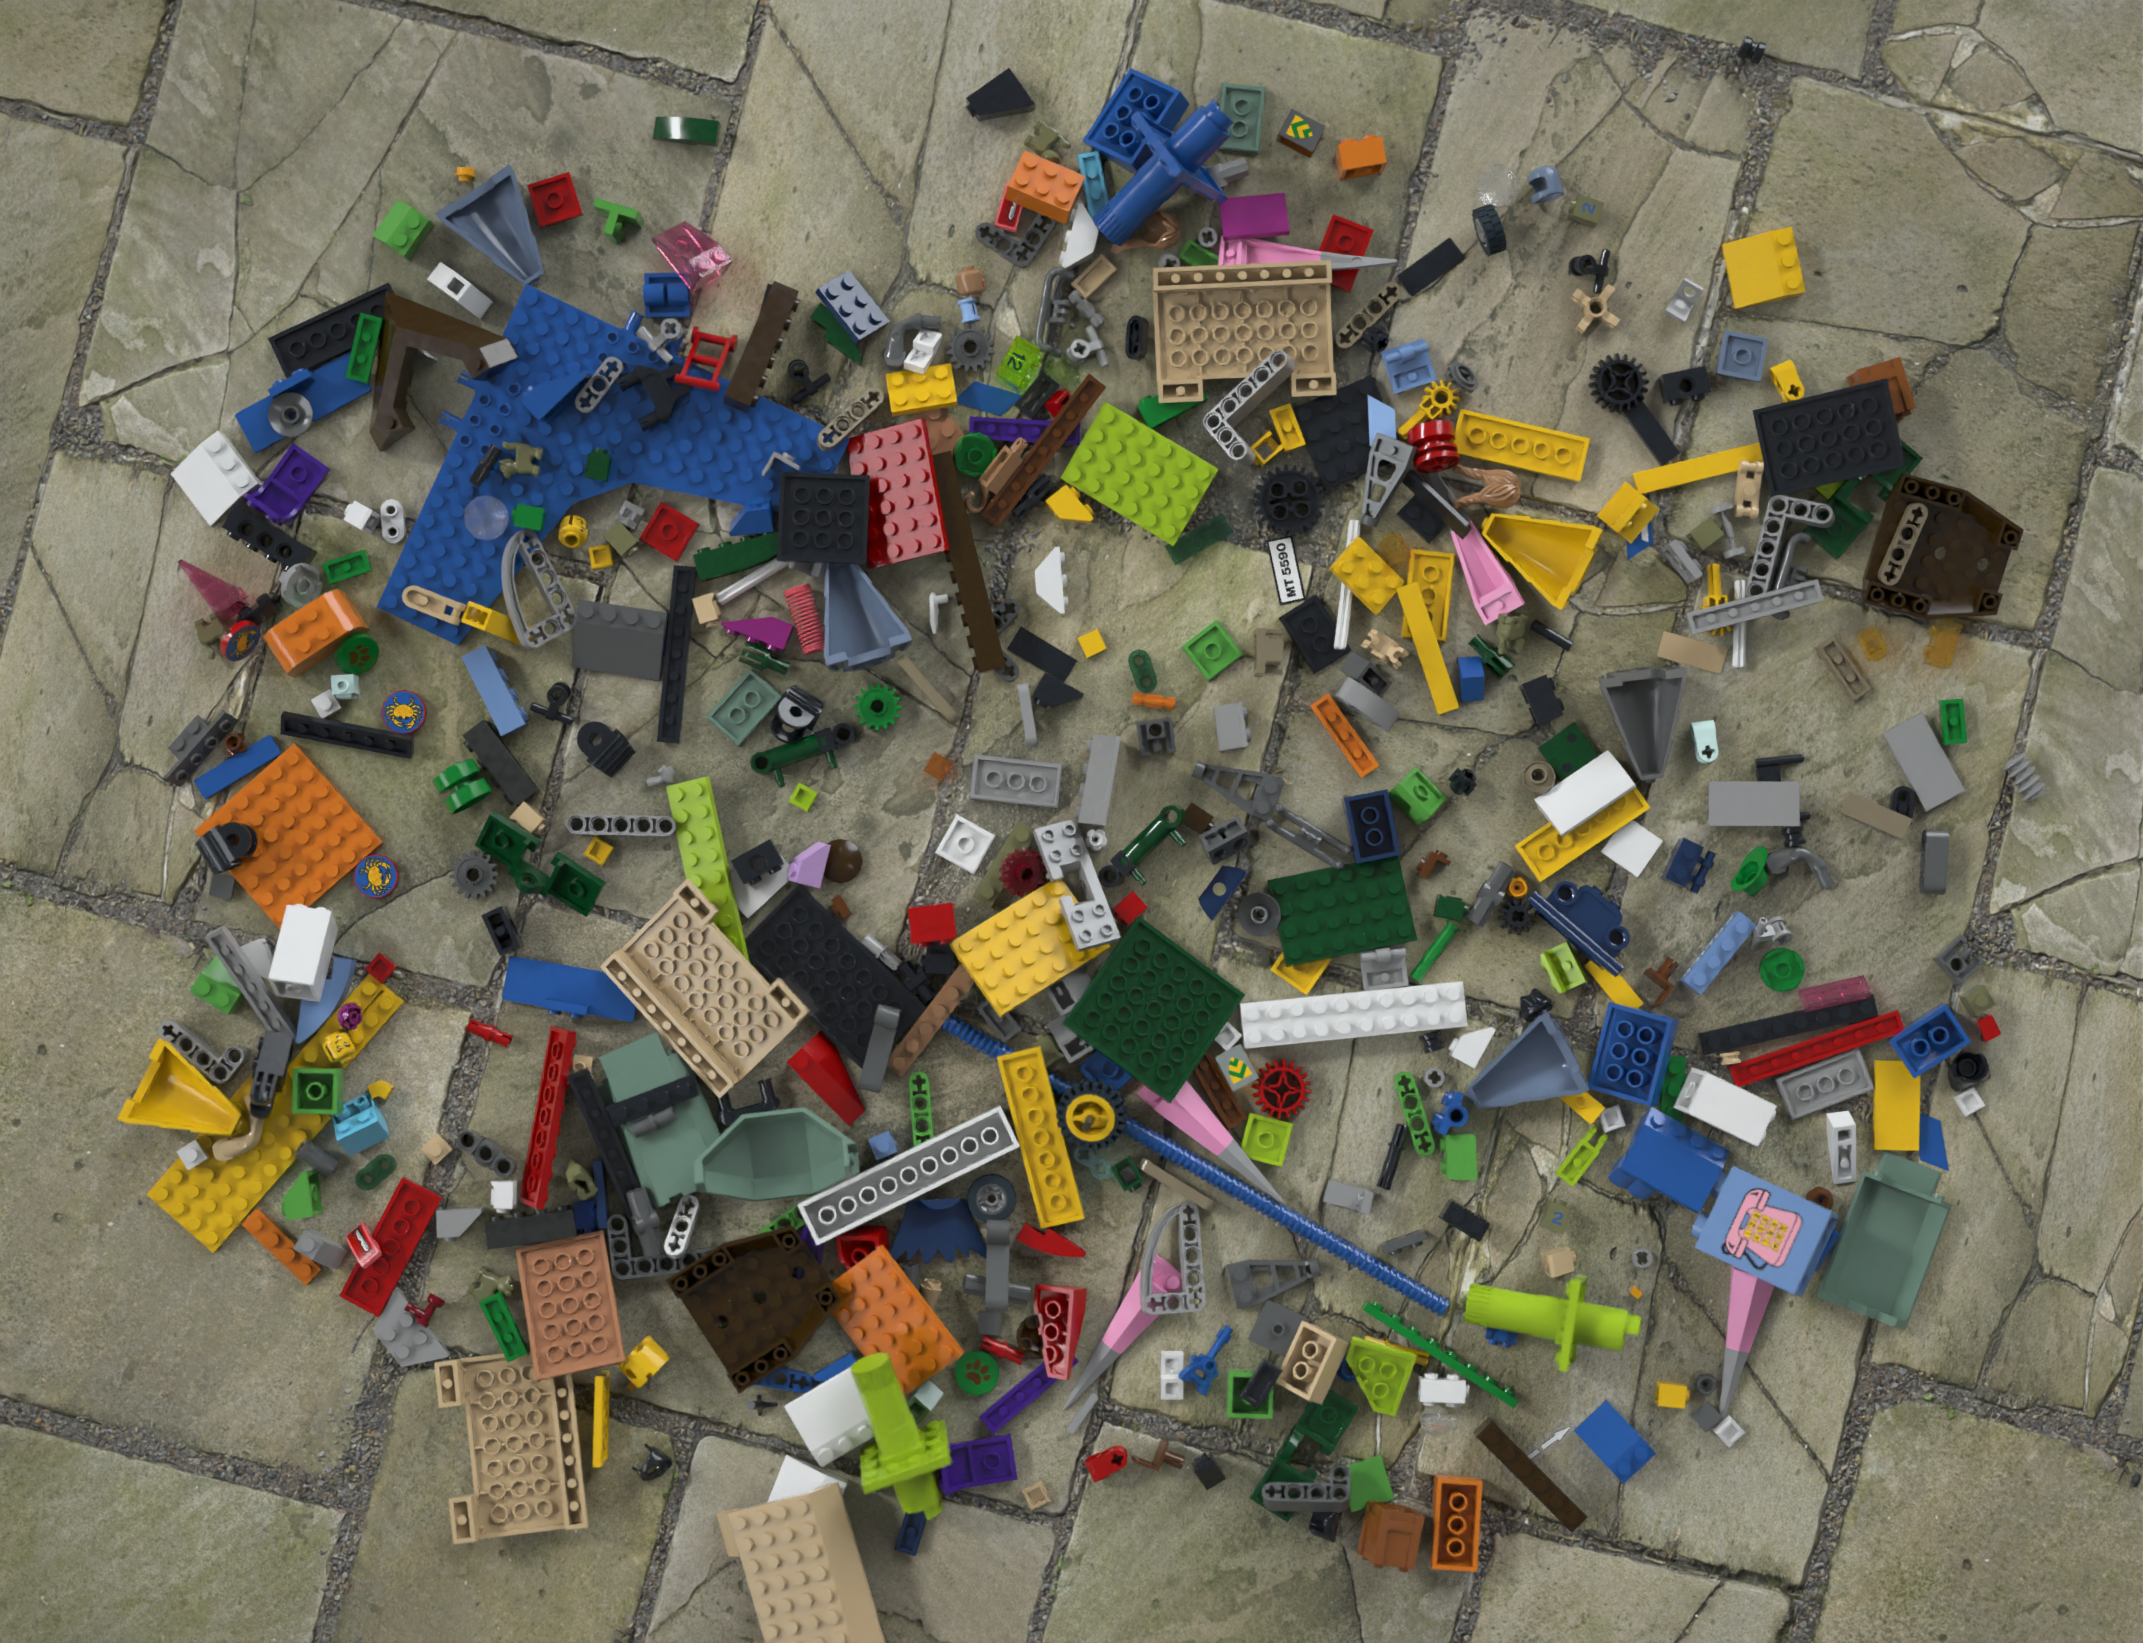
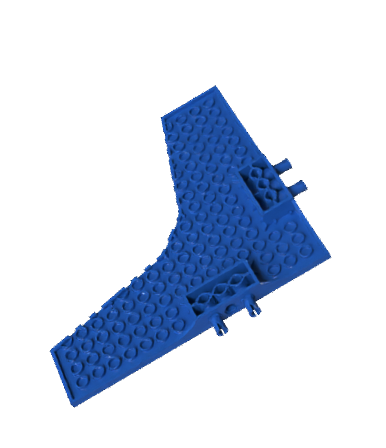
(700, 452)

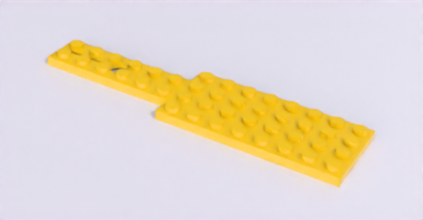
(221, 1194)

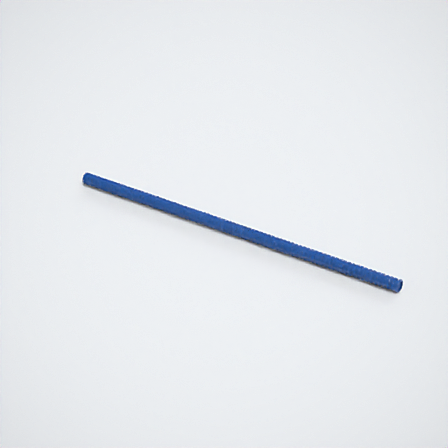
(1231, 1185)

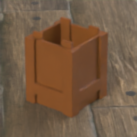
(1897, 381)
(1390, 1535)

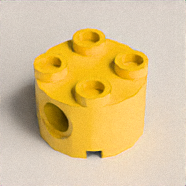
(644, 1361)

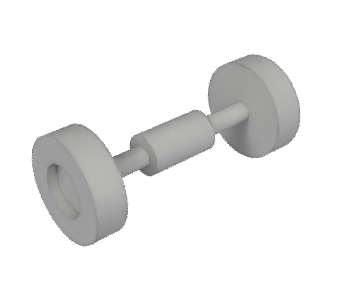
(1728, 531)

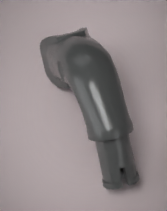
(894, 352)
(1782, 858)

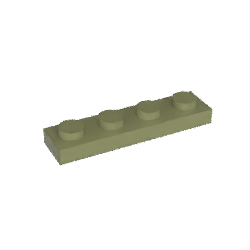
(991, 886)

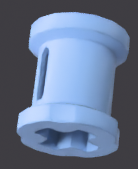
(968, 310)

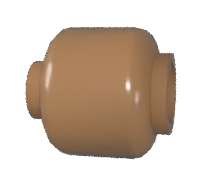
(970, 282)

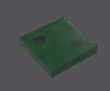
(1567, 751)

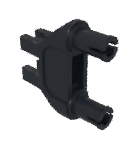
(659, 391)
(729, 1115)

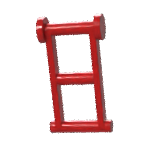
(696, 337)

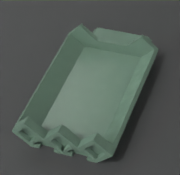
(662, 1157)
(1887, 1241)

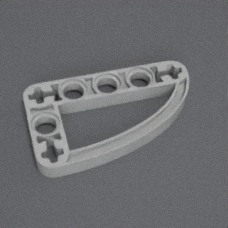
(547, 591)
(1186, 1268)

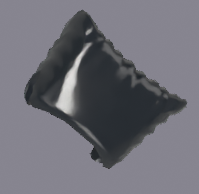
(1968, 1070)
(1325, 1525)

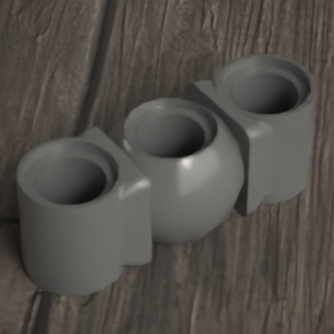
(497, 1155)

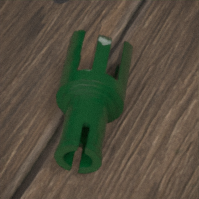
(767, 661)
(1496, 663)

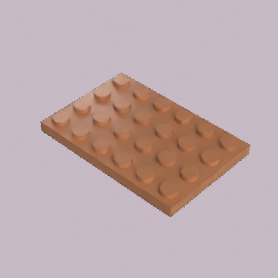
(570, 1305)

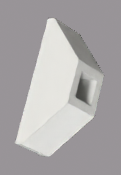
(1080, 239)
(460, 290)
(1051, 581)

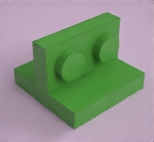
(617, 218)
(1417, 796)

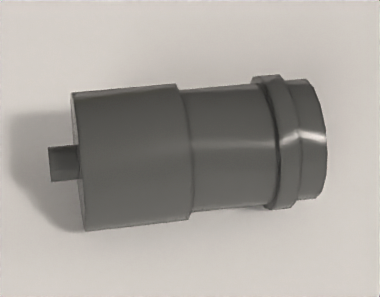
(318, 1159)

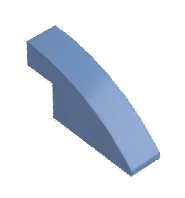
(315, 1014)

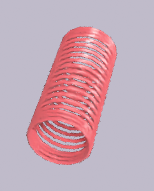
(799, 591)

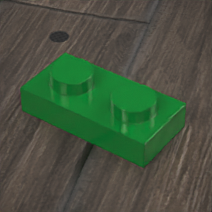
(347, 567)
(1952, 721)

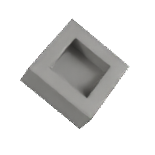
(630, 515)

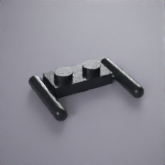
(1769, 771)

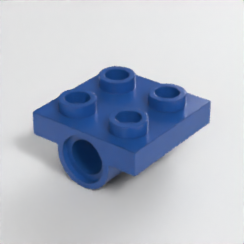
(666, 296)
(1442, 1120)

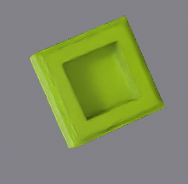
(803, 797)

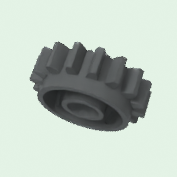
(970, 360)
(486, 877)

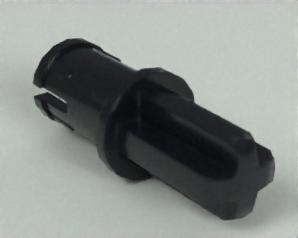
(485, 465)

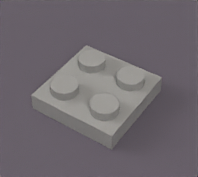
(1677, 554)

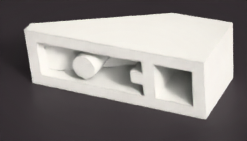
(1842, 1146)

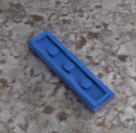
(238, 767)

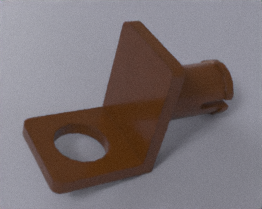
(1661, 979)
(1162, 1456)

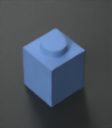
(883, 1144)

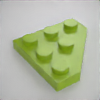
(1380, 1372)

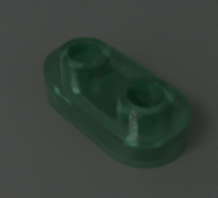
(1142, 671)
(376, 1171)

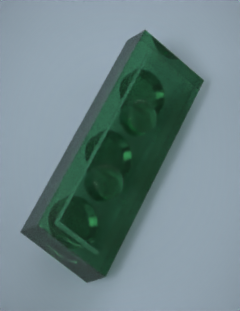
(1199, 539)

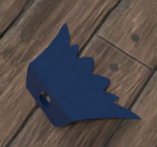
(1231, 878)
(935, 1226)

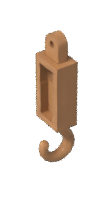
(997, 474)

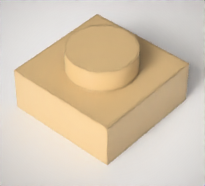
(436, 1149)

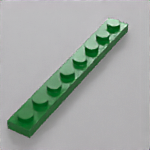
(1448, 1357)

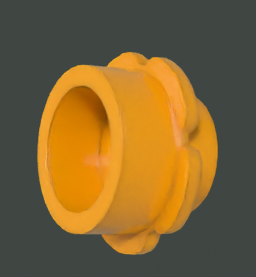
(465, 174)
(1523, 888)

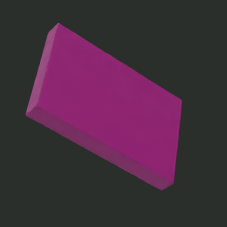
(1254, 217)

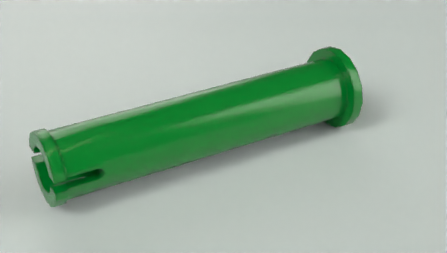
(1434, 951)

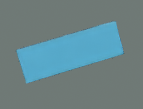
(1094, 182)

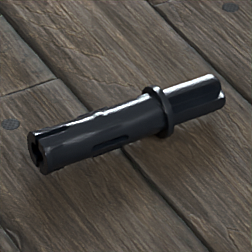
(1393, 1156)

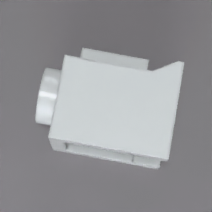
(504, 1195)

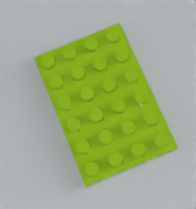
(1139, 473)

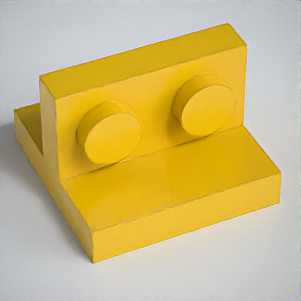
(1628, 512)

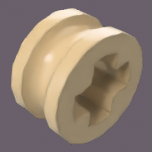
(1730, 1057)

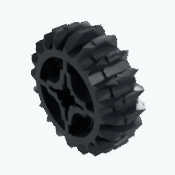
(1612, 375)

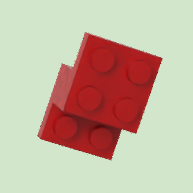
(932, 924)

